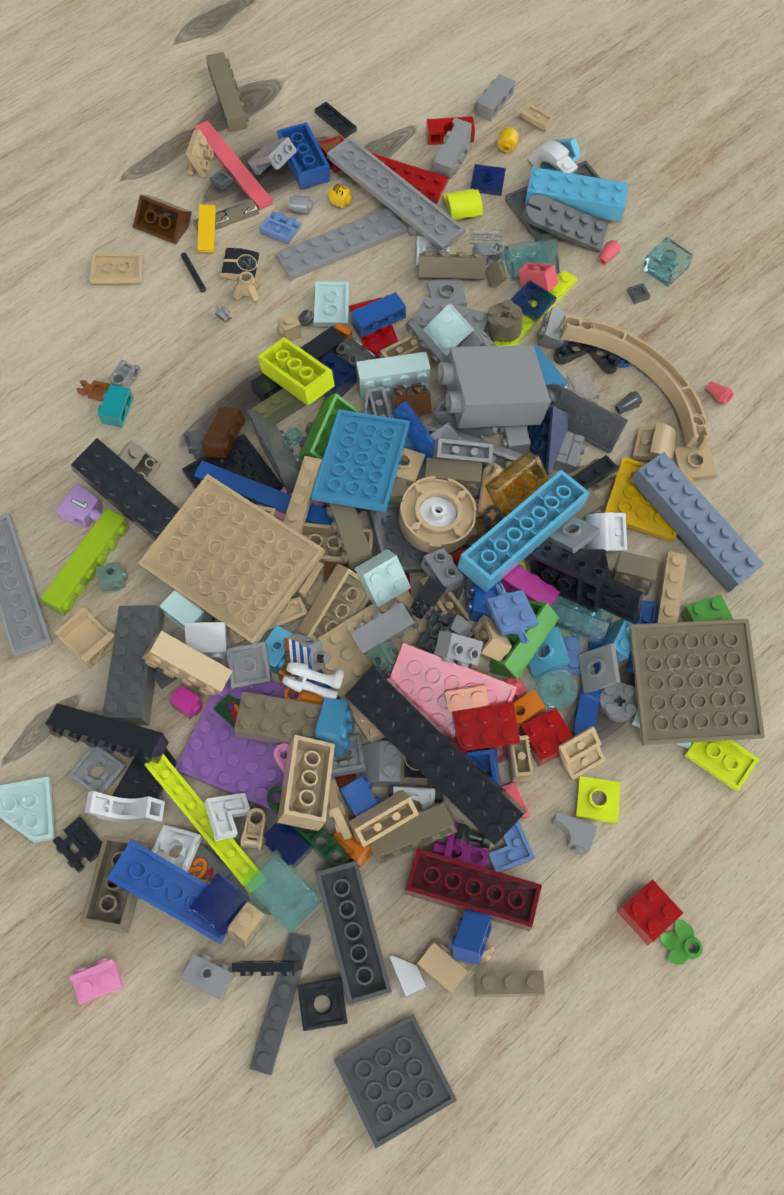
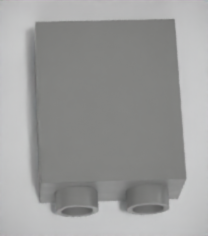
(494, 386)

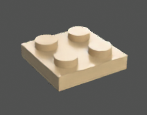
(338, 809)

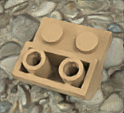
(654, 441)

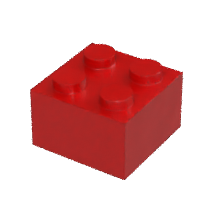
(545, 735)
(650, 912)

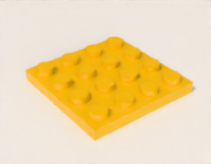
(639, 511)

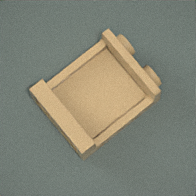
(85, 637)

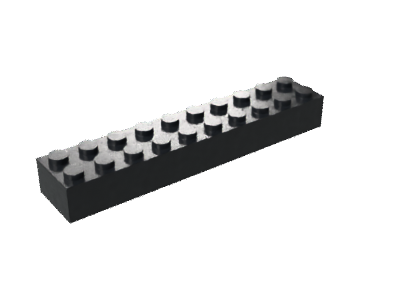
(435, 754)

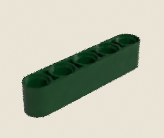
(310, 838)

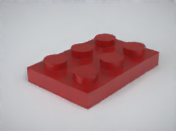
(486, 727)

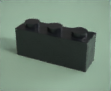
(427, 598)

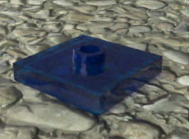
(488, 179)
(219, 903)

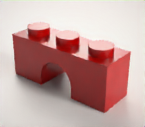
(438, 128)

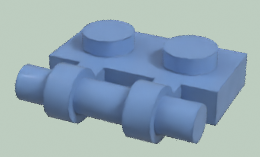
(278, 230)

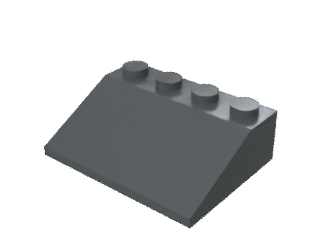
(277, 450)

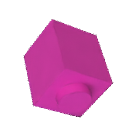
(186, 702)

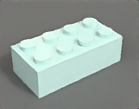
(393, 372)

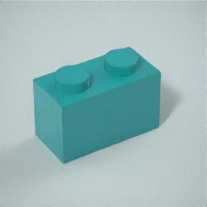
(115, 406)

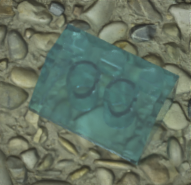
(537, 251)
(582, 621)

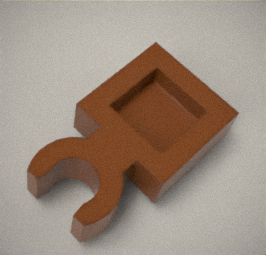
(94, 391)

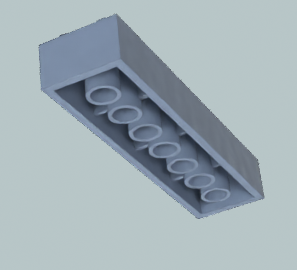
(696, 521)

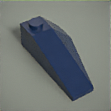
(548, 437)

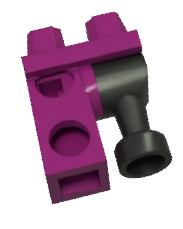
(459, 849)

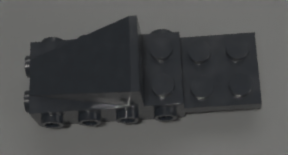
(586, 581)

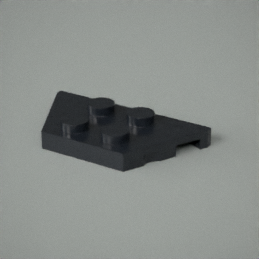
(139, 781)

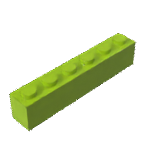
(83, 562)

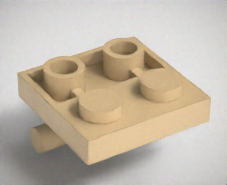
(199, 154)

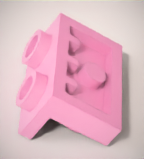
(96, 981)

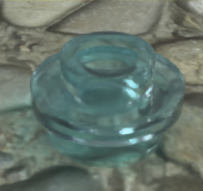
(293, 432)

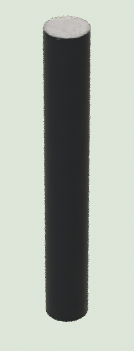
(193, 272)

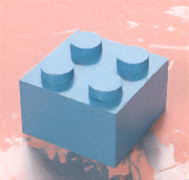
(335, 725)

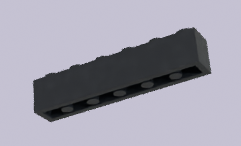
(318, 348)
(107, 733)

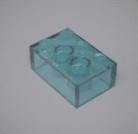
(282, 893)

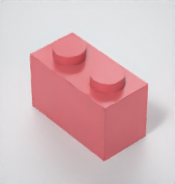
(541, 274)

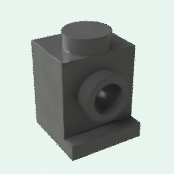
(193, 442)

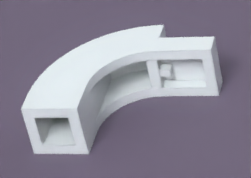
(555, 154)
(125, 810)

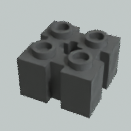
(442, 622)

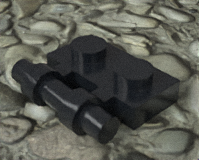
(84, 839)

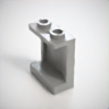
(273, 153)

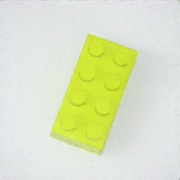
(296, 371)

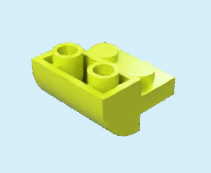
(463, 204)

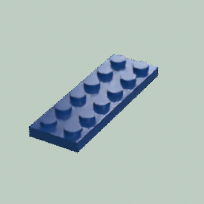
(161, 886)

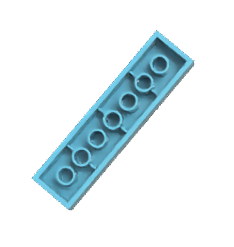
(522, 530)

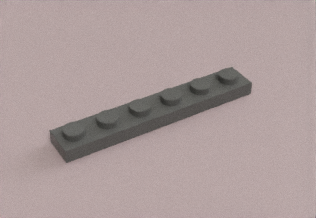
(279, 1008)

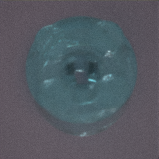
(562, 680)

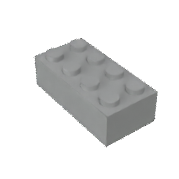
(432, 307)

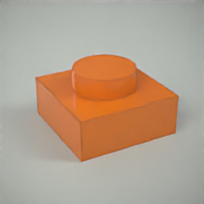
(344, 330)

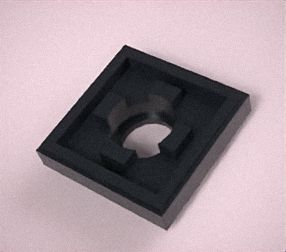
(336, 1013)

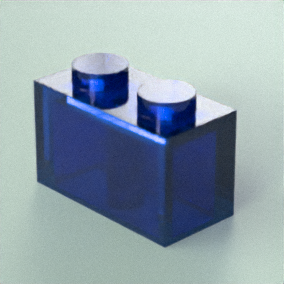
(287, 844)

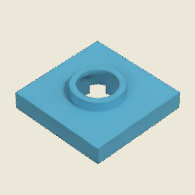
(555, 659)

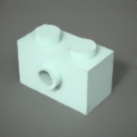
(181, 610)

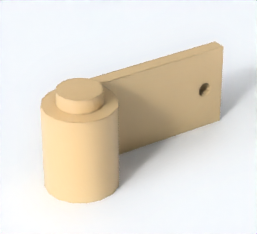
(485, 500)

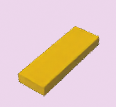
(206, 228)

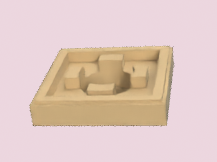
(705, 470)
(410, 471)

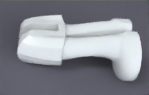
(305, 673)

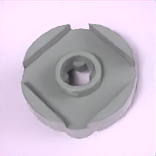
(611, 709)

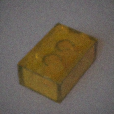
(517, 483)

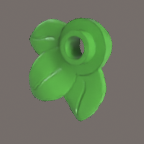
(678, 942)

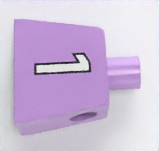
(80, 507)

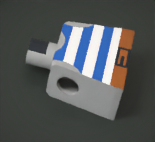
(306, 651)

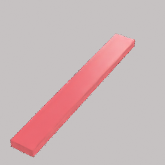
(235, 166)

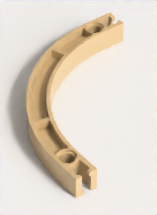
(650, 362)

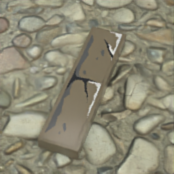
(233, 214)

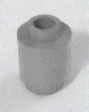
(300, 204)

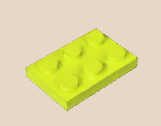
(724, 761)

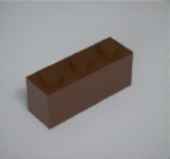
(223, 432)

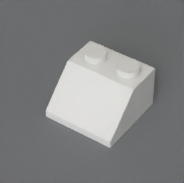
(208, 639)

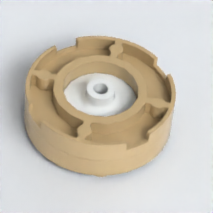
(437, 514)

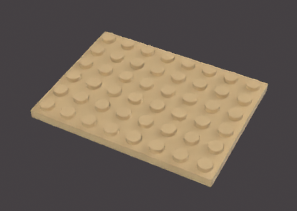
(231, 558)

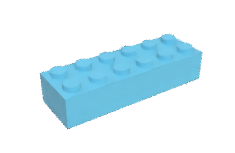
(587, 194)

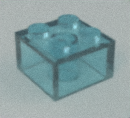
(667, 261)

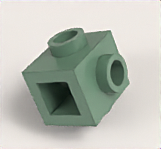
(111, 577)
(384, 656)

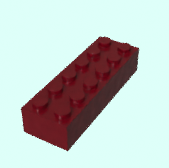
(473, 888)

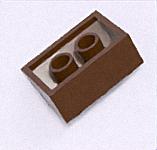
(161, 218)

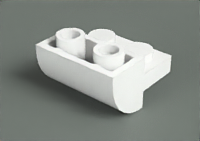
(612, 531)

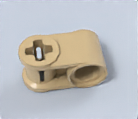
(254, 831)

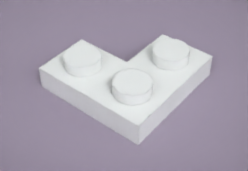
(222, 811)

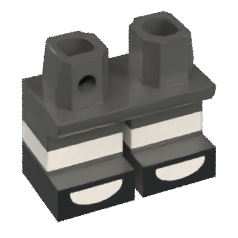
(354, 351)

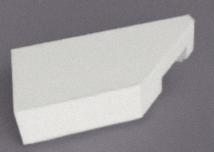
(408, 976)

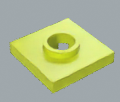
(588, 809)

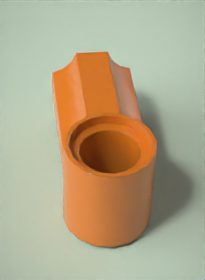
(304, 696)
(354, 849)

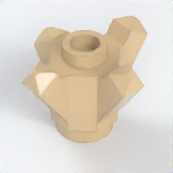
(247, 287)

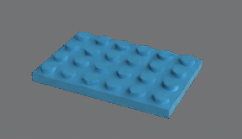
(361, 461)

